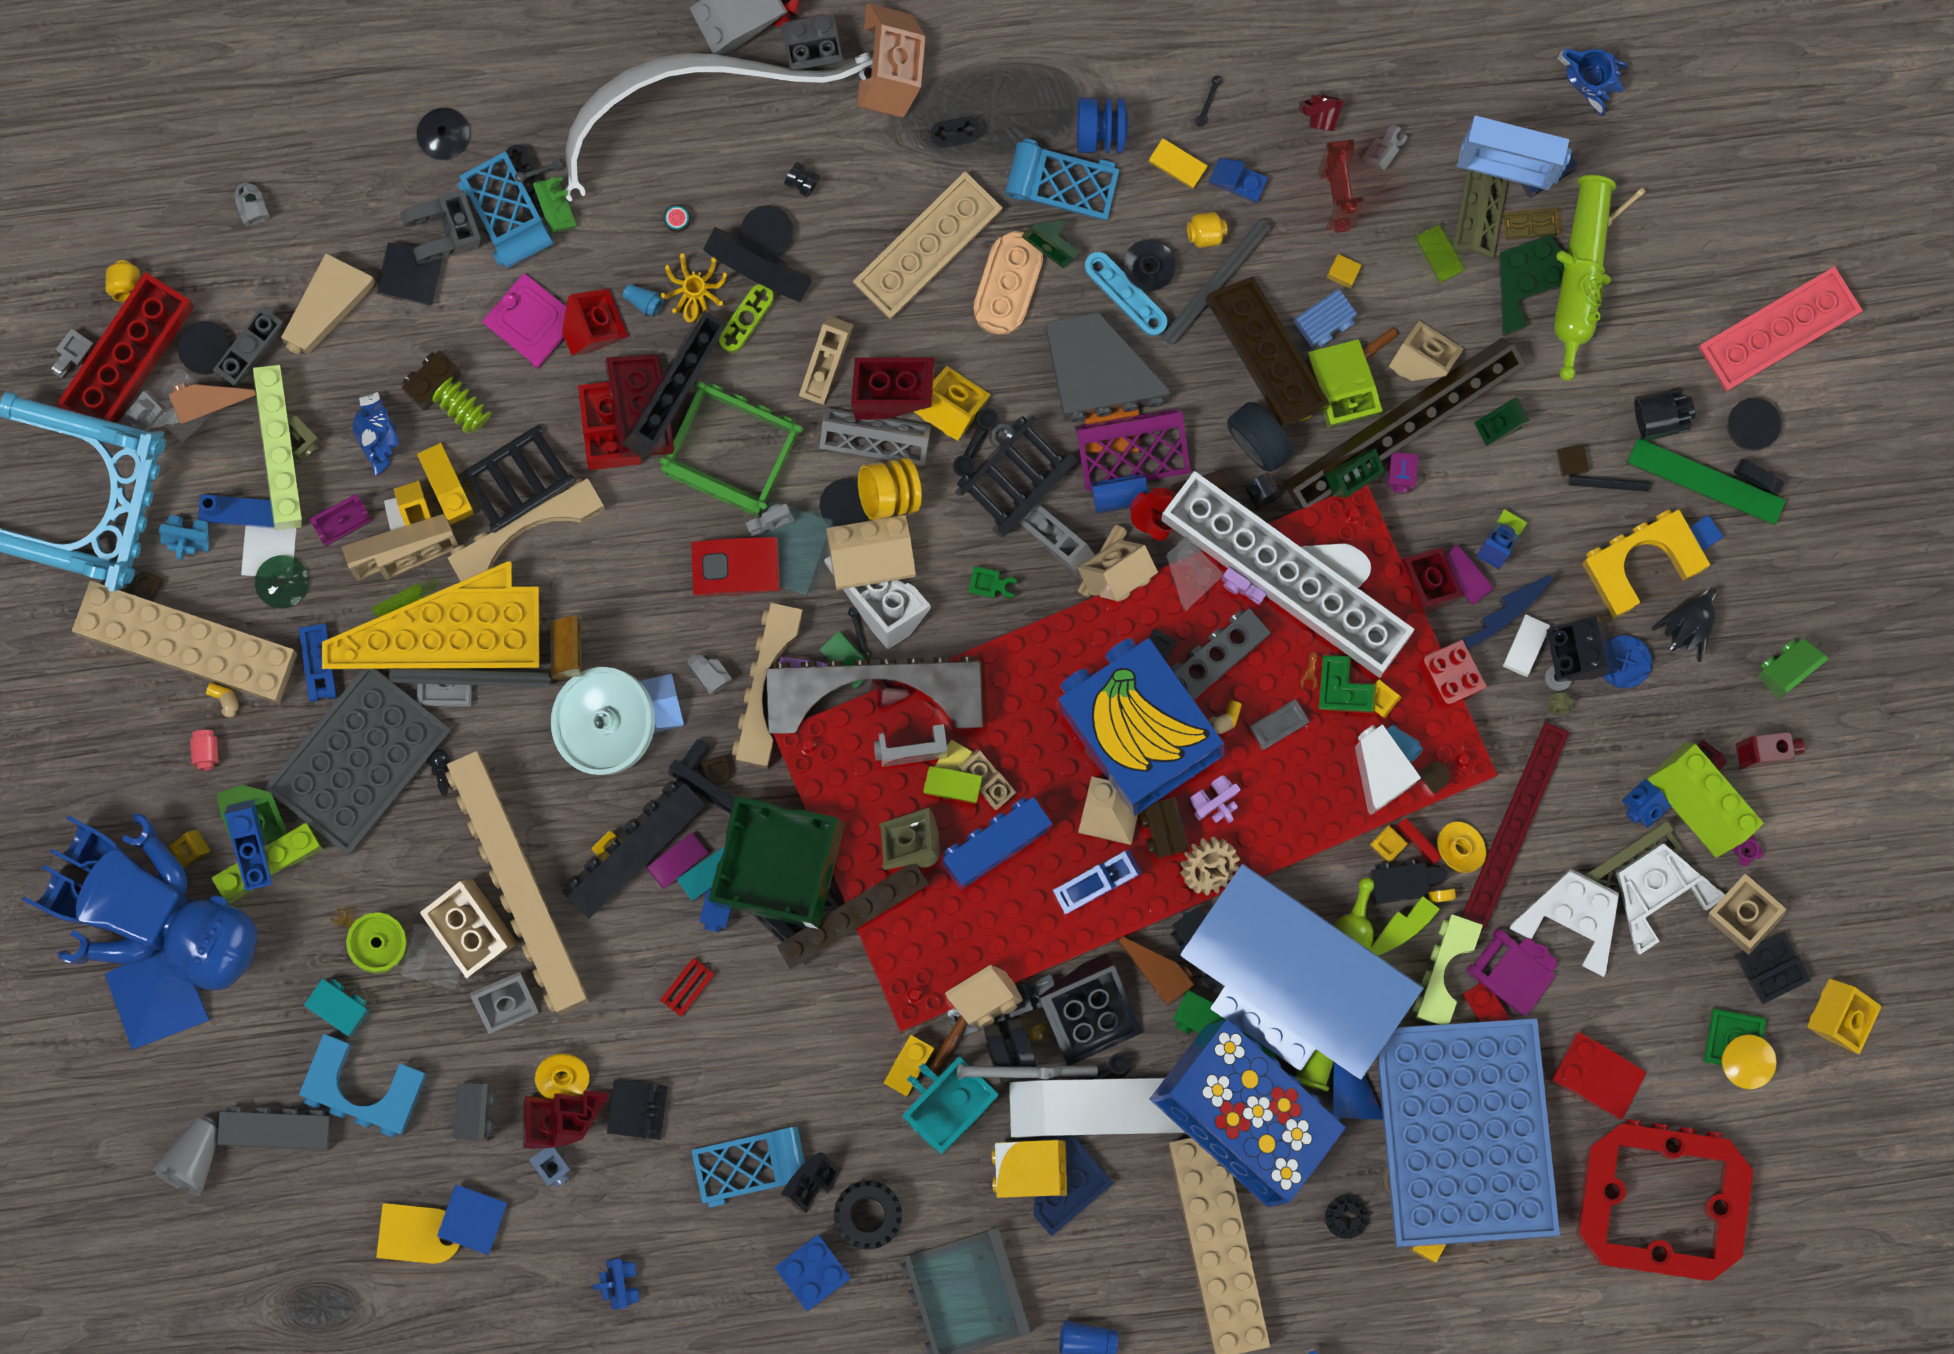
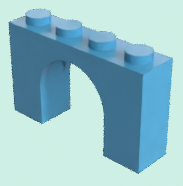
(324, 1088)

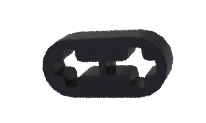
(953, 126)
(1759, 477)

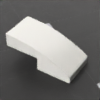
(1526, 645)

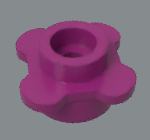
(1755, 851)

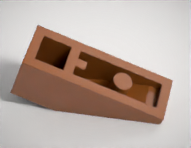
(1162, 974)

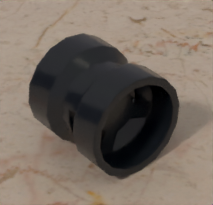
(803, 180)

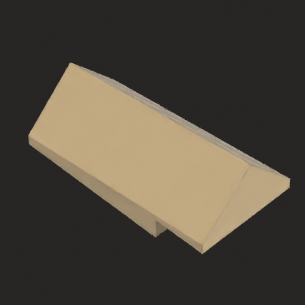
(400, 549)

